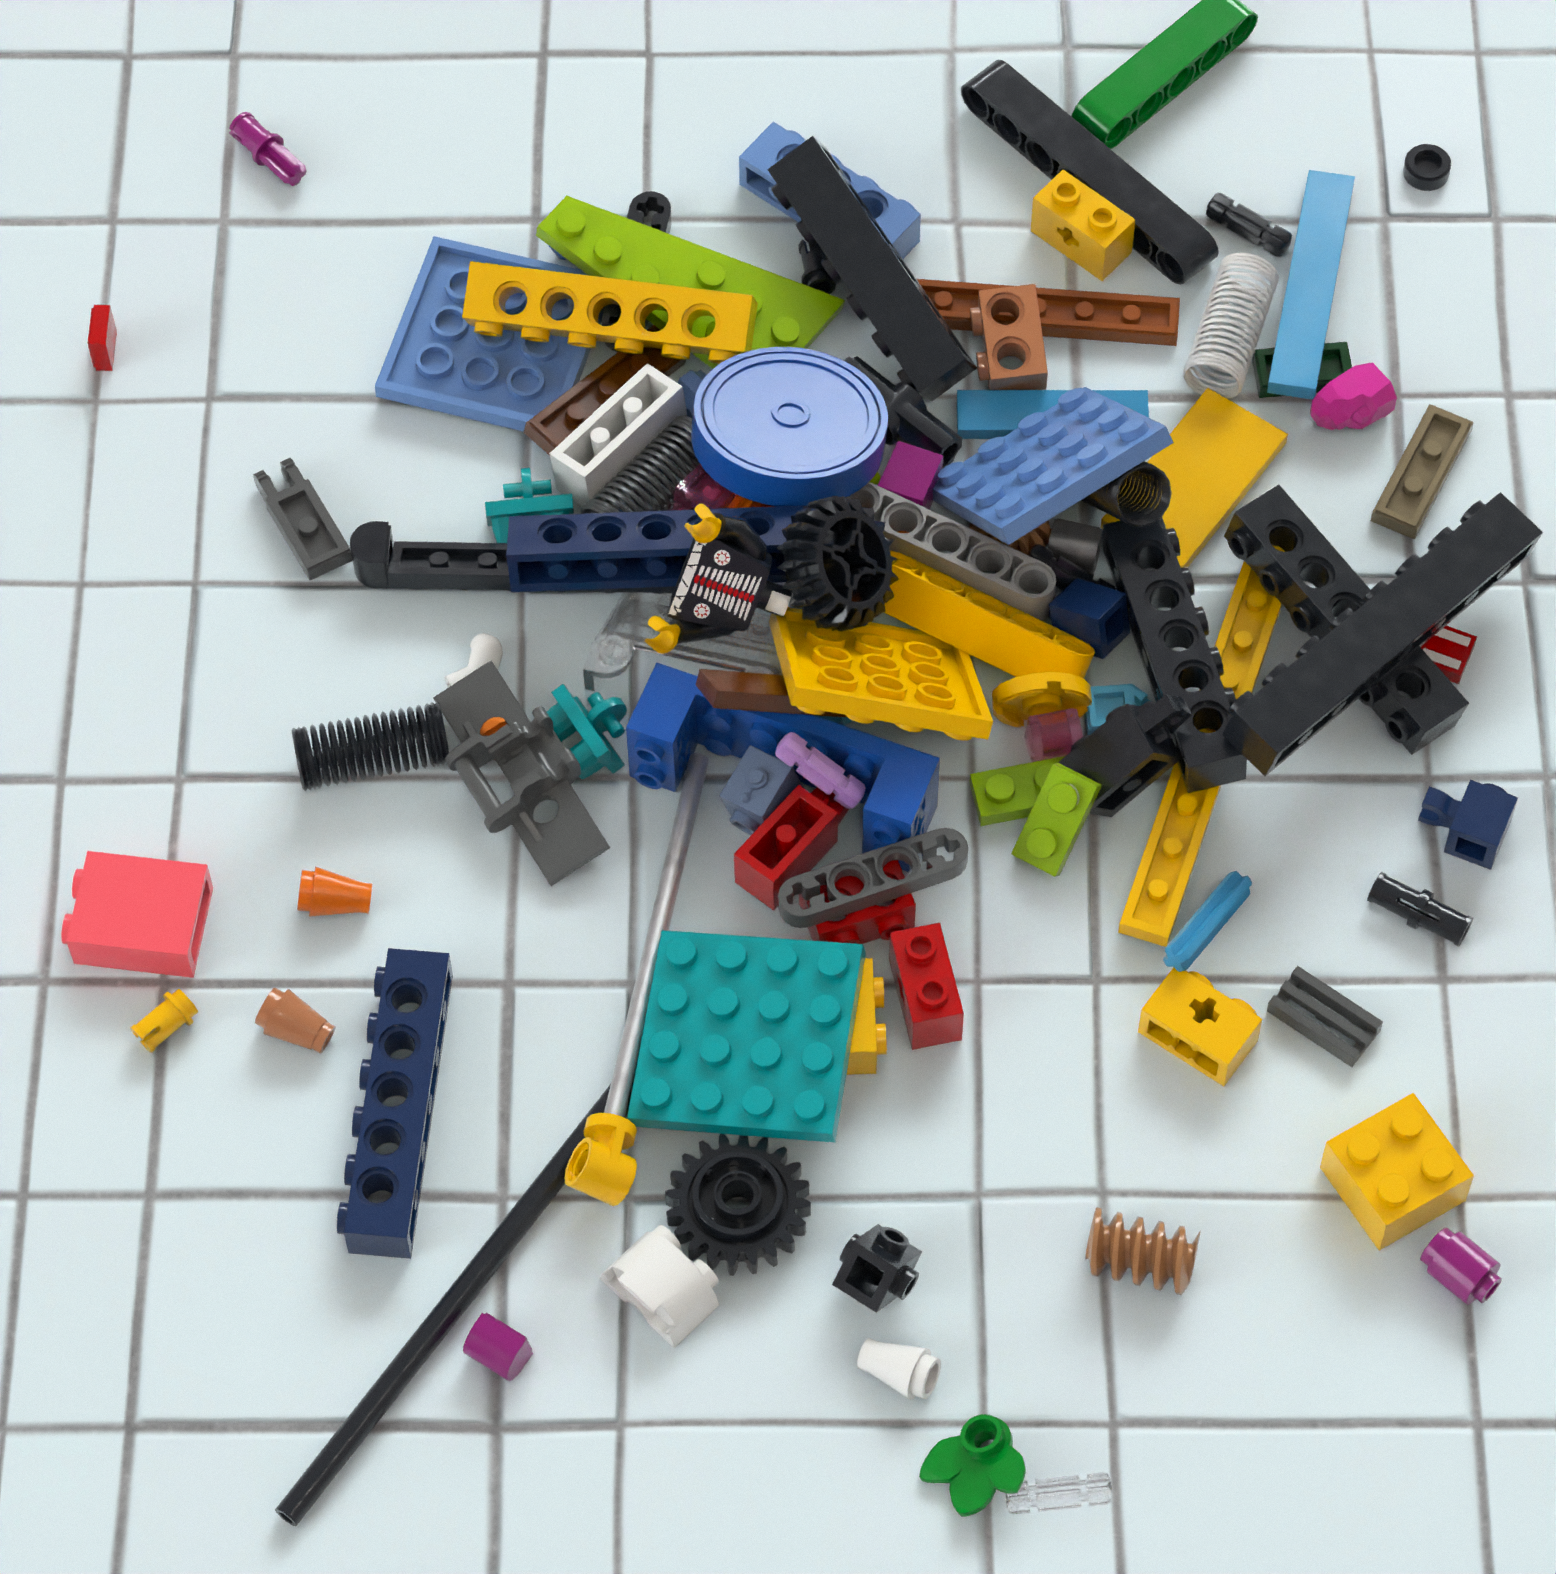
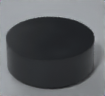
(1427, 167)

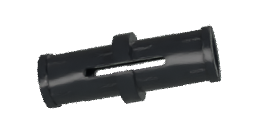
(1389, 893)

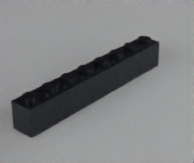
(1381, 633)

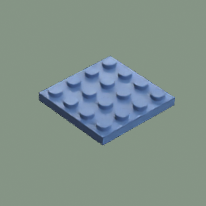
(453, 370)
(1048, 463)

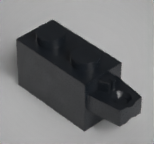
(1129, 751)

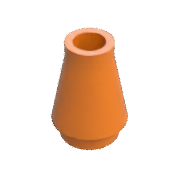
(332, 894)

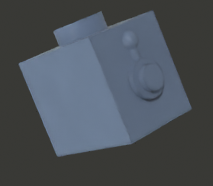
(757, 789)

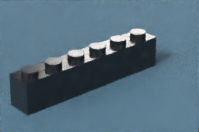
(871, 269)

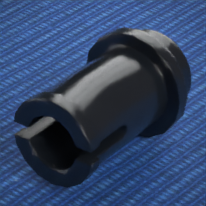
(814, 272)

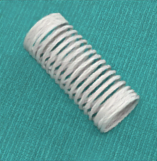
(1220, 361)

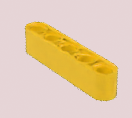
(982, 623)

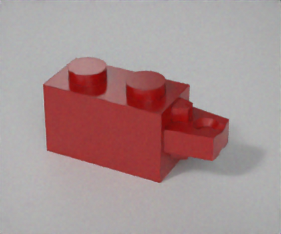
(788, 843)

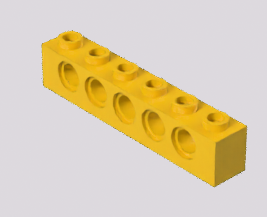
(493, 284)

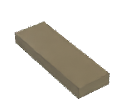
(1421, 471)

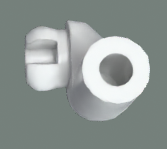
(484, 649)

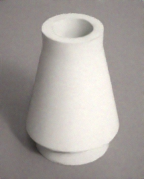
(902, 1367)

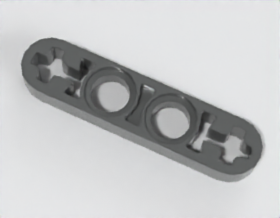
(869, 869)

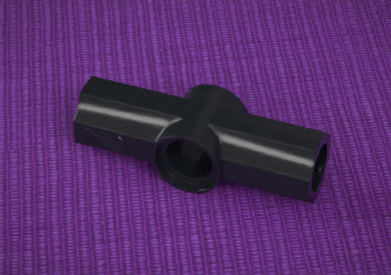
(909, 416)

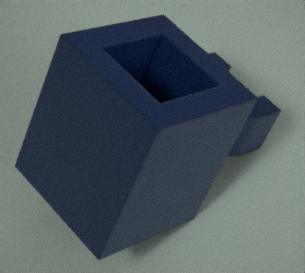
(1475, 823)

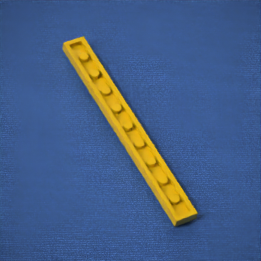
(1185, 815)

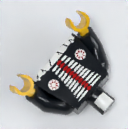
(719, 583)

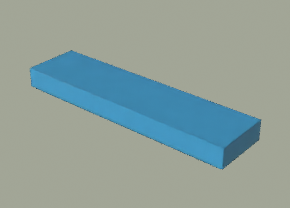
(998, 412)

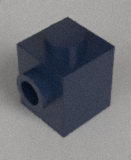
(1092, 614)

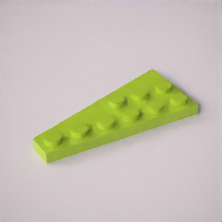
(628, 250)

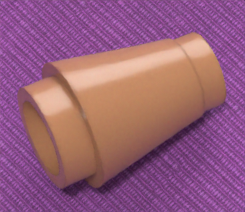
(294, 1021)

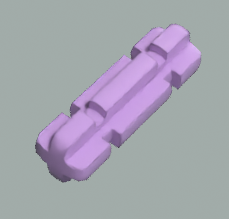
(820, 770)

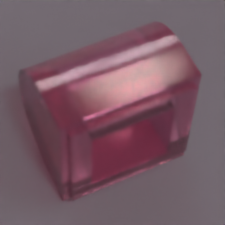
(1052, 734)

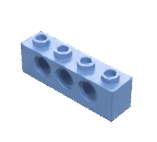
(896, 217)

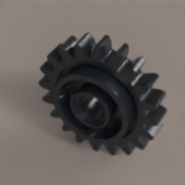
(738, 1233)

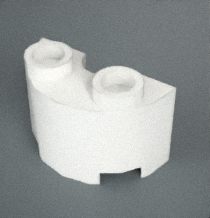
(664, 1284)

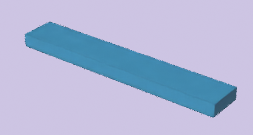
(1311, 285)

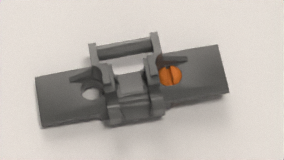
(534, 762)

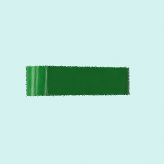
(1164, 69)

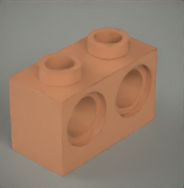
(1019, 339)

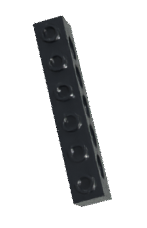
(1311, 558)
(1206, 757)

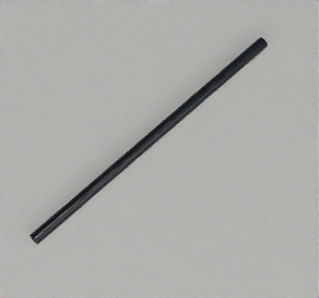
(433, 1329)

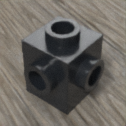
(878, 1267)

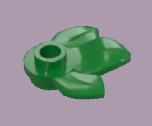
(973, 1470)

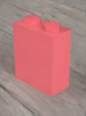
(138, 914)

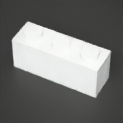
(616, 434)

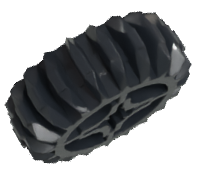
(837, 563)

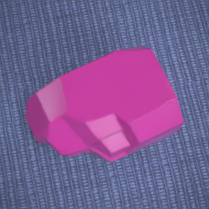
(1354, 399)

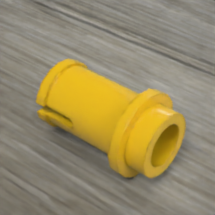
(165, 1019)

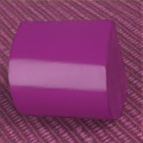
(497, 1347)

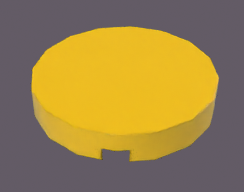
(1039, 694)

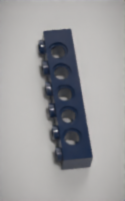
(620, 547)
(390, 1226)

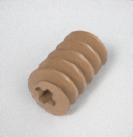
(1141, 1252)

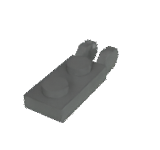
(304, 522)

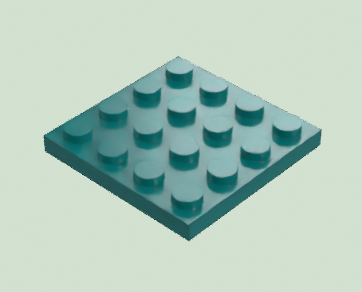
(747, 1036)

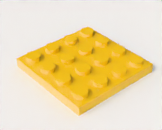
(881, 676)

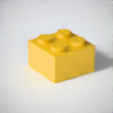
(1396, 1171)

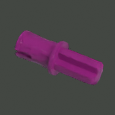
(267, 148)

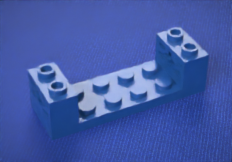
(678, 717)

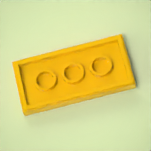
(1211, 468)

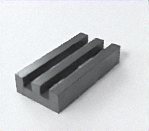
(1334, 1000)

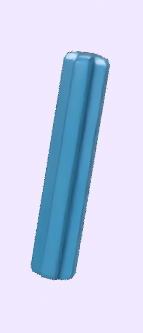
(1207, 921)

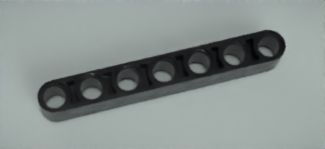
(1058, 142)

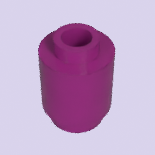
(1461, 1266)

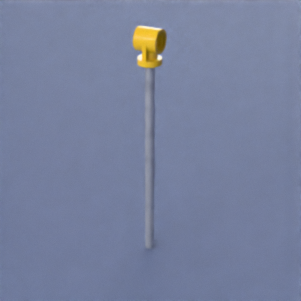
(598, 1161)

